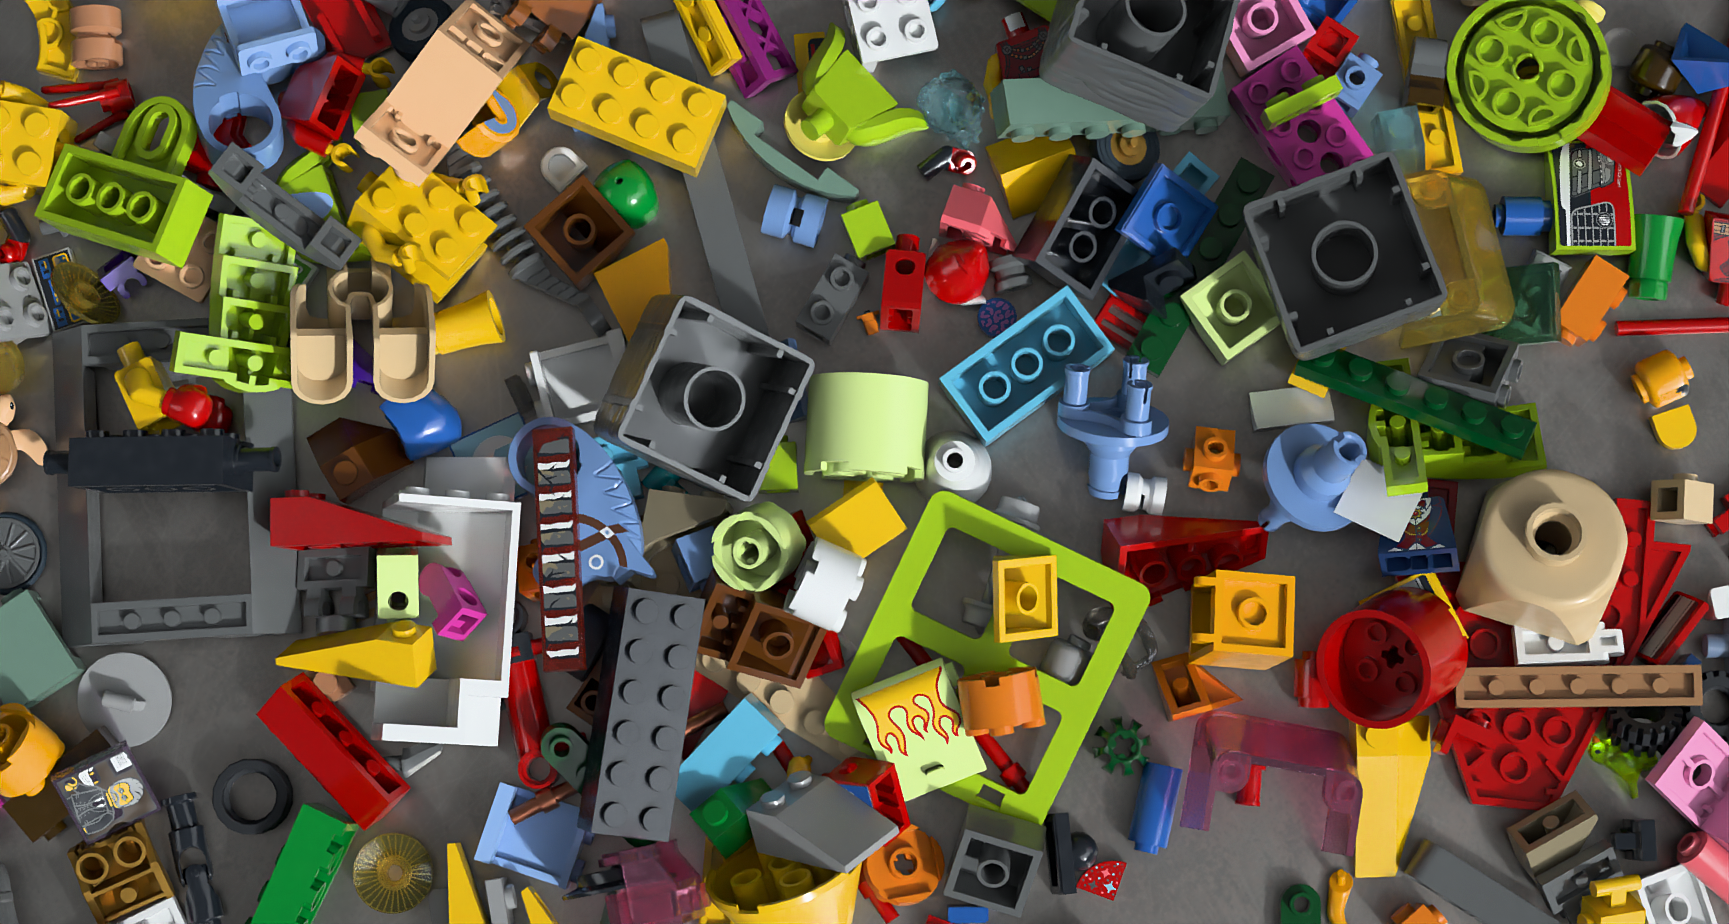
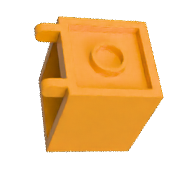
(1241, 619)

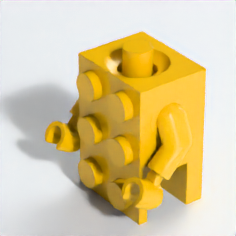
(29, 142)
(424, 230)

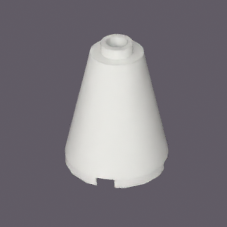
(969, 479)

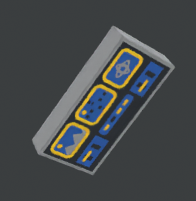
(59, 316)

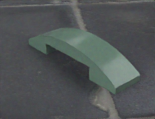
(827, 186)

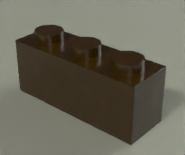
(44, 812)

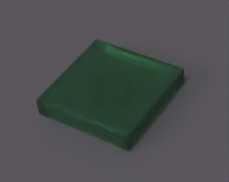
(1536, 305)

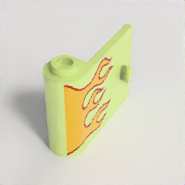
(919, 725)

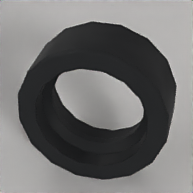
(222, 803)

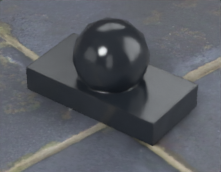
(1066, 853)

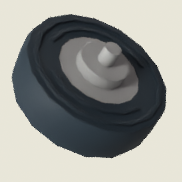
(416, 26)

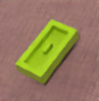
(1314, 93)

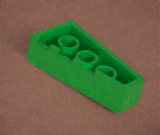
(305, 866)

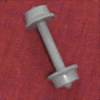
(1023, 513)

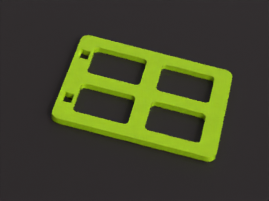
(1074, 702)

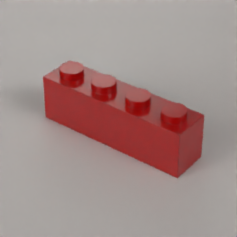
(333, 751)

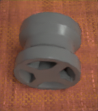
(1009, 274)

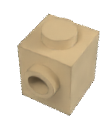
(1682, 500)

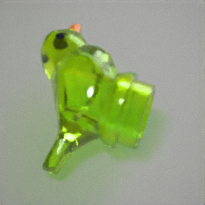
(1620, 763)

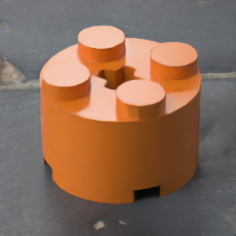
(1000, 701)

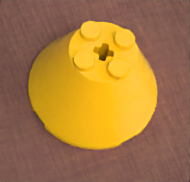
(781, 891)

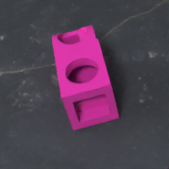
(453, 600)

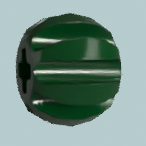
(1133, 749)

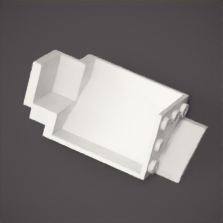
(463, 697)

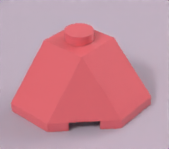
(975, 217)

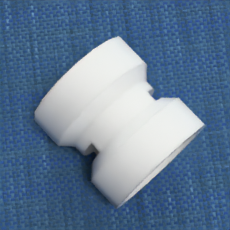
(1144, 494)

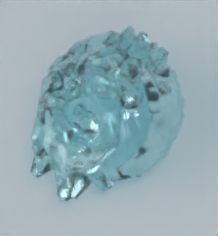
(953, 107)

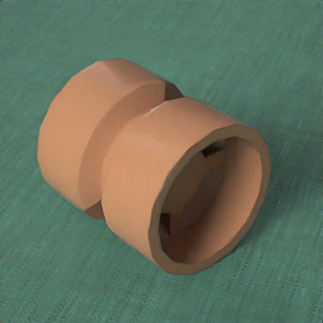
(96, 35)

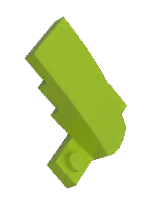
(246, 312)
(1418, 451)

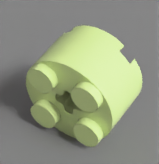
(778, 545)

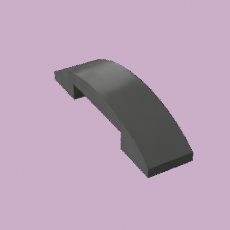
(281, 213)

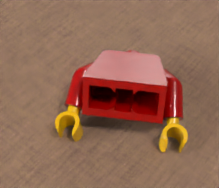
(322, 99)

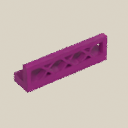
(754, 70)

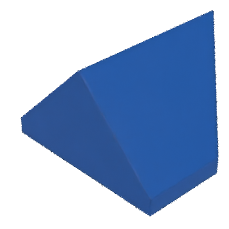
(1701, 60)

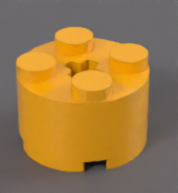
(26, 751)

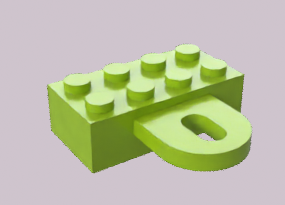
(135, 194)

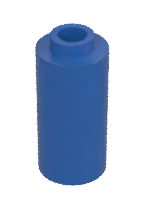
(1155, 807)

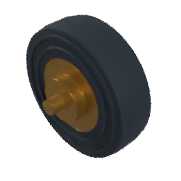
(1125, 156)

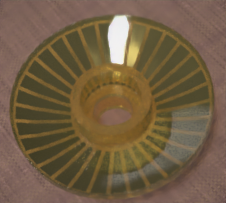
(84, 293)
(373, 879)

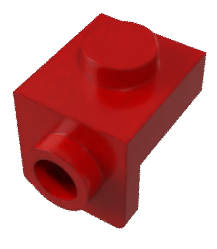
(1474, 730)

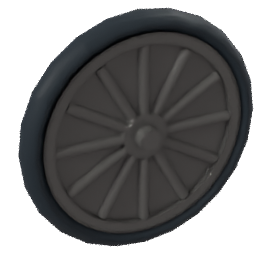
(21, 552)

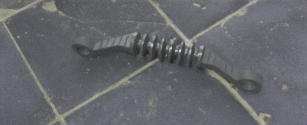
(527, 267)

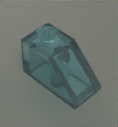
(1401, 134)

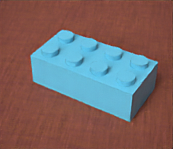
(1024, 366)

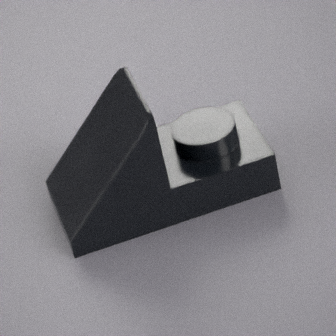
(1149, 282)

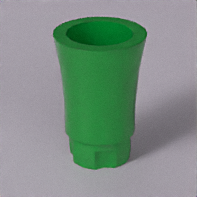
(1654, 256)

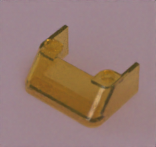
(1484, 296)

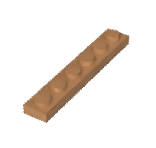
(1580, 686)

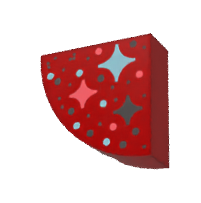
(1102, 878)

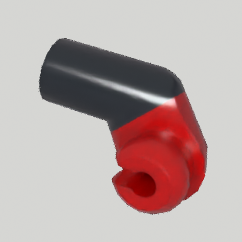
(949, 159)
(18, 237)

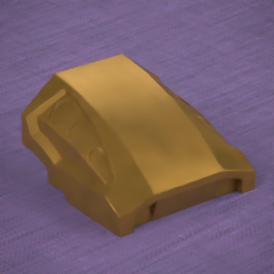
(120, 873)

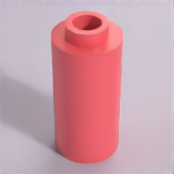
(1706, 861)

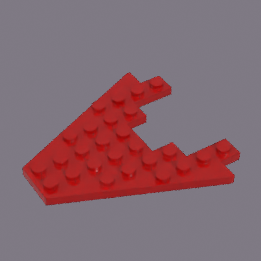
(1544, 745)

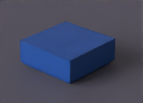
(967, 913)

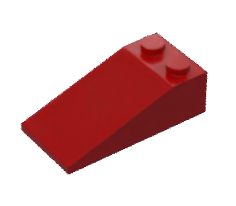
(312, 522)

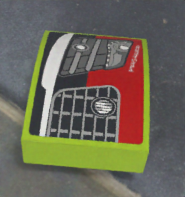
(1589, 202)

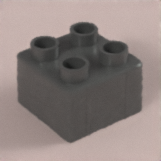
(1139, 55)
(1344, 256)
(703, 396)

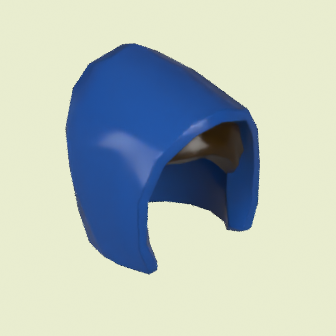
(424, 424)

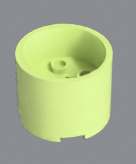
(866, 427)

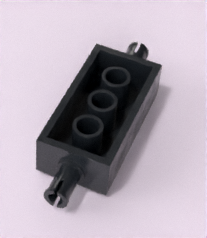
(161, 462)

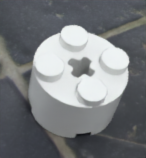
(824, 584)

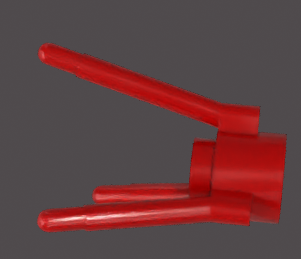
(113, 95)

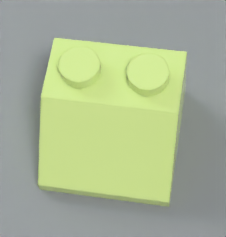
(1231, 308)

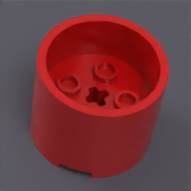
(1391, 657)

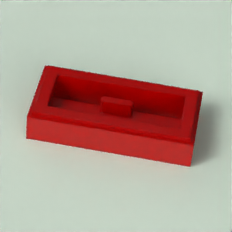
(1120, 324)

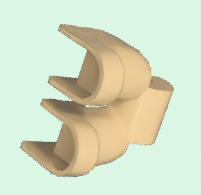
(324, 347)

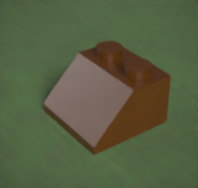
(580, 232)

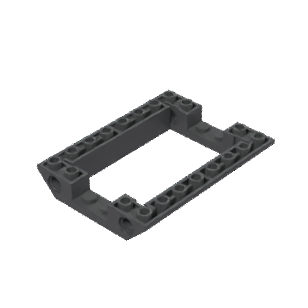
(268, 422)

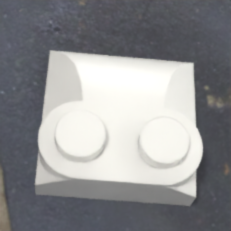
(1674, 898)

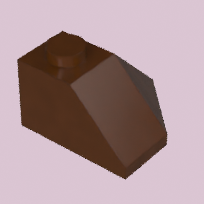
(357, 457)

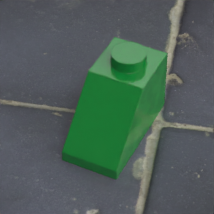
(725, 817)

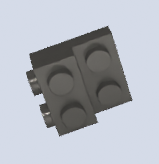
(1474, 367)

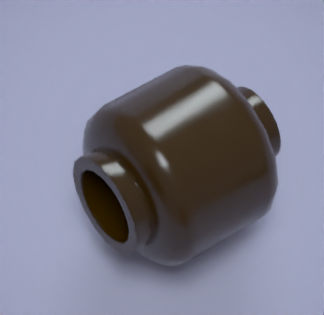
(1655, 71)

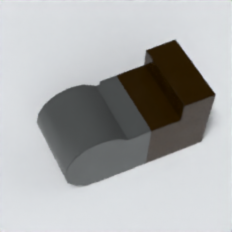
(1426, 75)

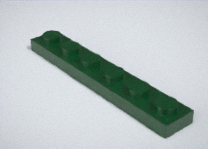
(1161, 336)
(1420, 401)

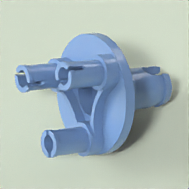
(1111, 424)
(1307, 476)

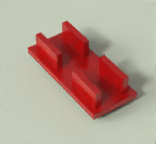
(349, 26)

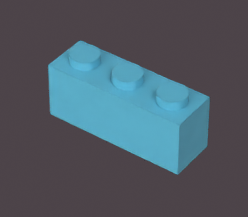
(728, 752)

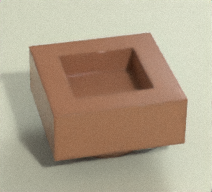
(331, 685)

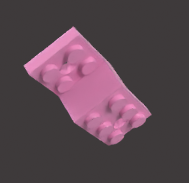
(1705, 799)

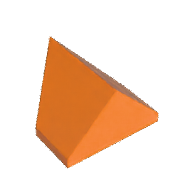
(1189, 688)

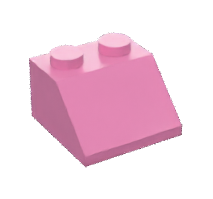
(1266, 31)

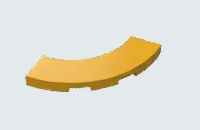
(54, 38)

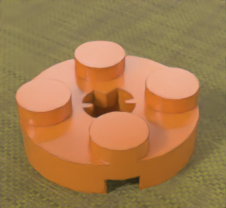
(900, 889)

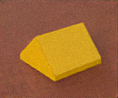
(1027, 170)
(859, 520)
(1024, 597)

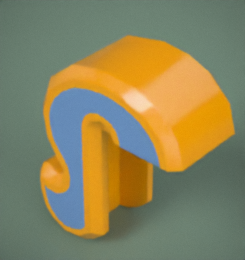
(493, 127)

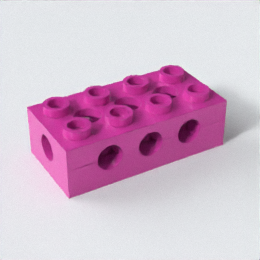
(1293, 158)

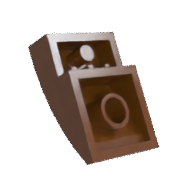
(756, 633)

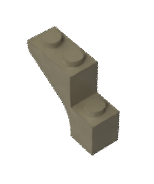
(673, 515)

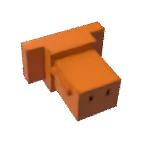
(869, 321)

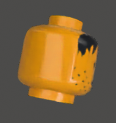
(1662, 378)

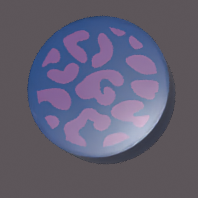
(996, 316)

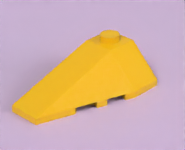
(1391, 775)

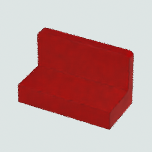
(1627, 132)

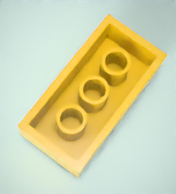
(637, 106)

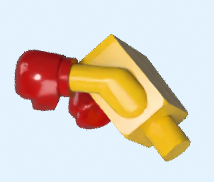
(158, 404)

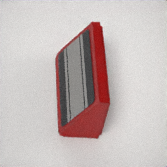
(1671, 628)

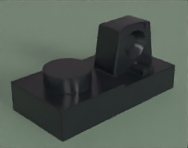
(1636, 839)

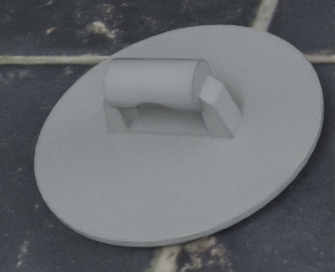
(126, 696)

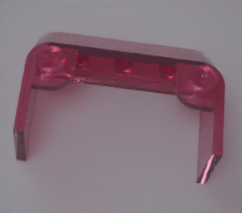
(1231, 742)

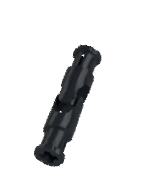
(201, 902)

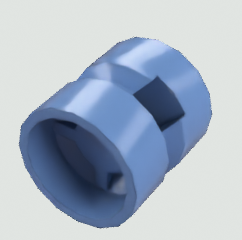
(781, 211)

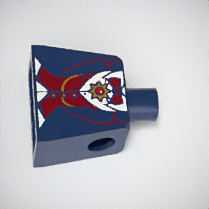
(1425, 544)

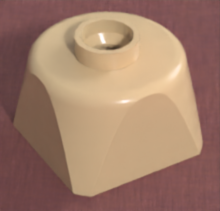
(1523, 585)

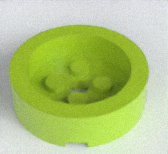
(1536, 111)

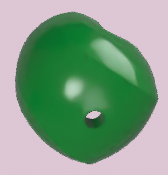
(633, 198)

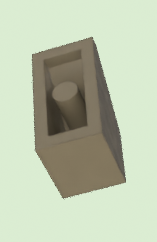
(1552, 833)

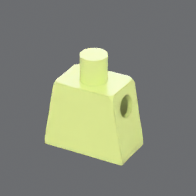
(398, 572)

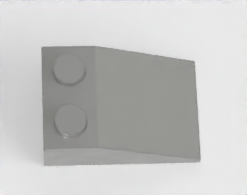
(817, 824)

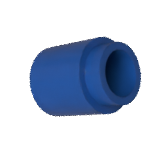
(1522, 215)

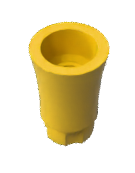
(469, 324)

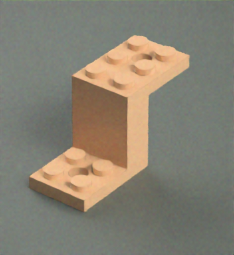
(442, 92)

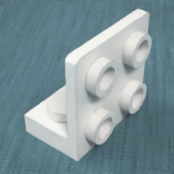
(889, 29)

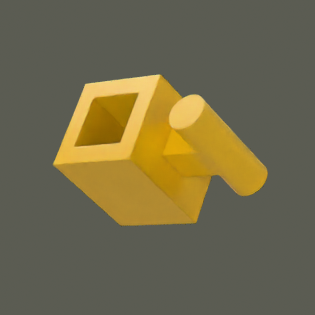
(1612, 902)

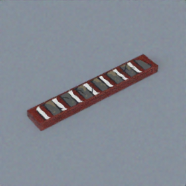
(559, 550)

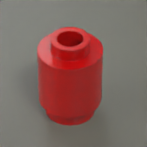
(1307, 684)

